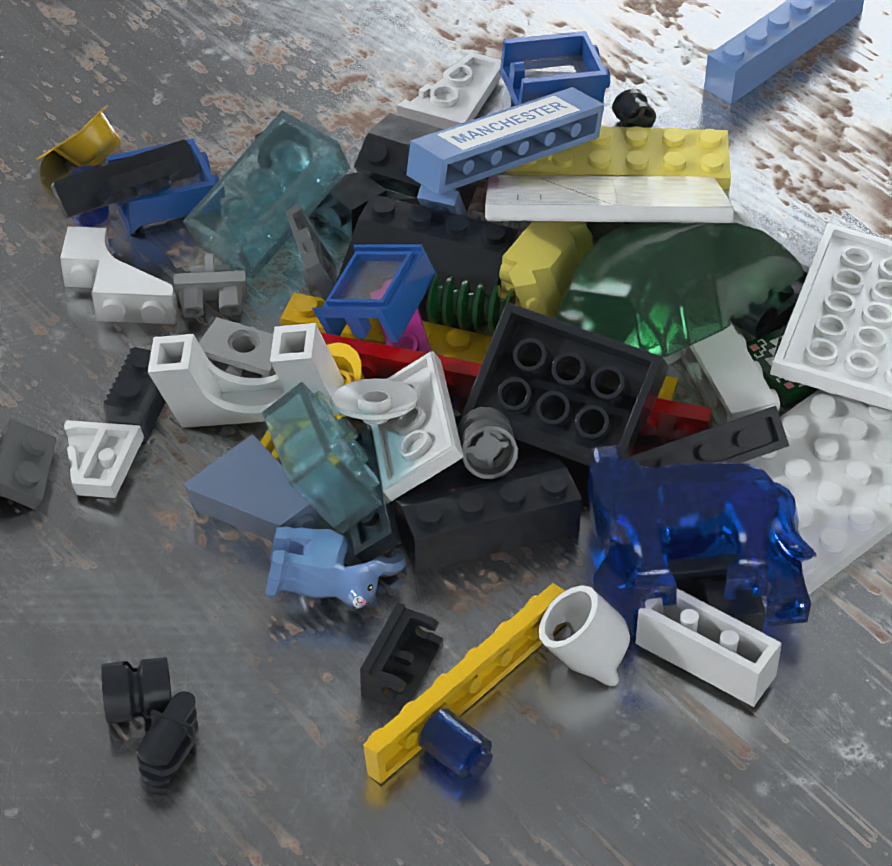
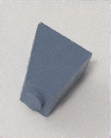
(250, 492)

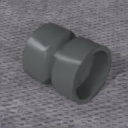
(493, 450)

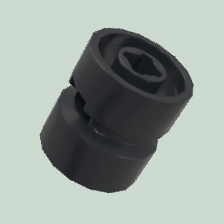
(135, 689)

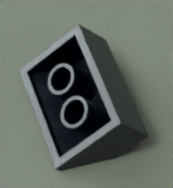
(387, 153)

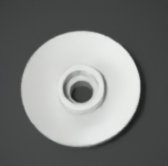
(375, 400)

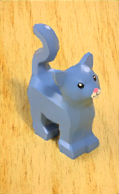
(313, 566)

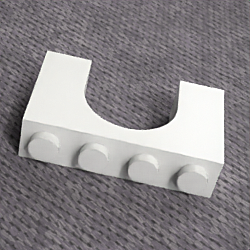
(209, 397)

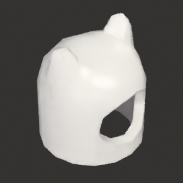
(597, 633)

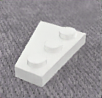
(457, 95)

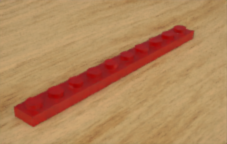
(381, 361)

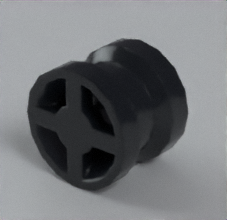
(633, 109)

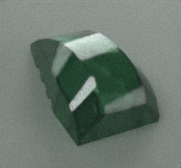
(674, 282)

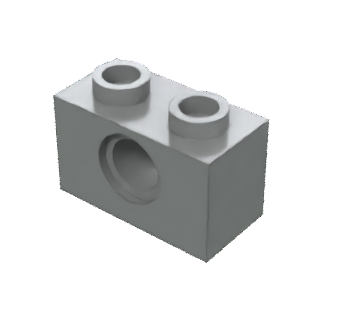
(238, 349)

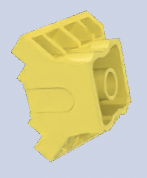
(544, 263)

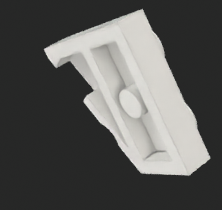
(101, 455)

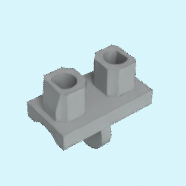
(210, 283)

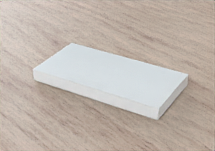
(422, 440)

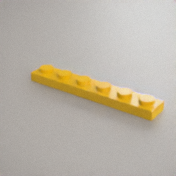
(460, 687)

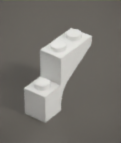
(118, 289)

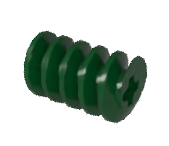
(465, 305)

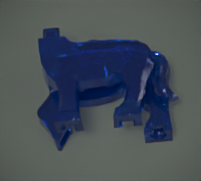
(694, 512)

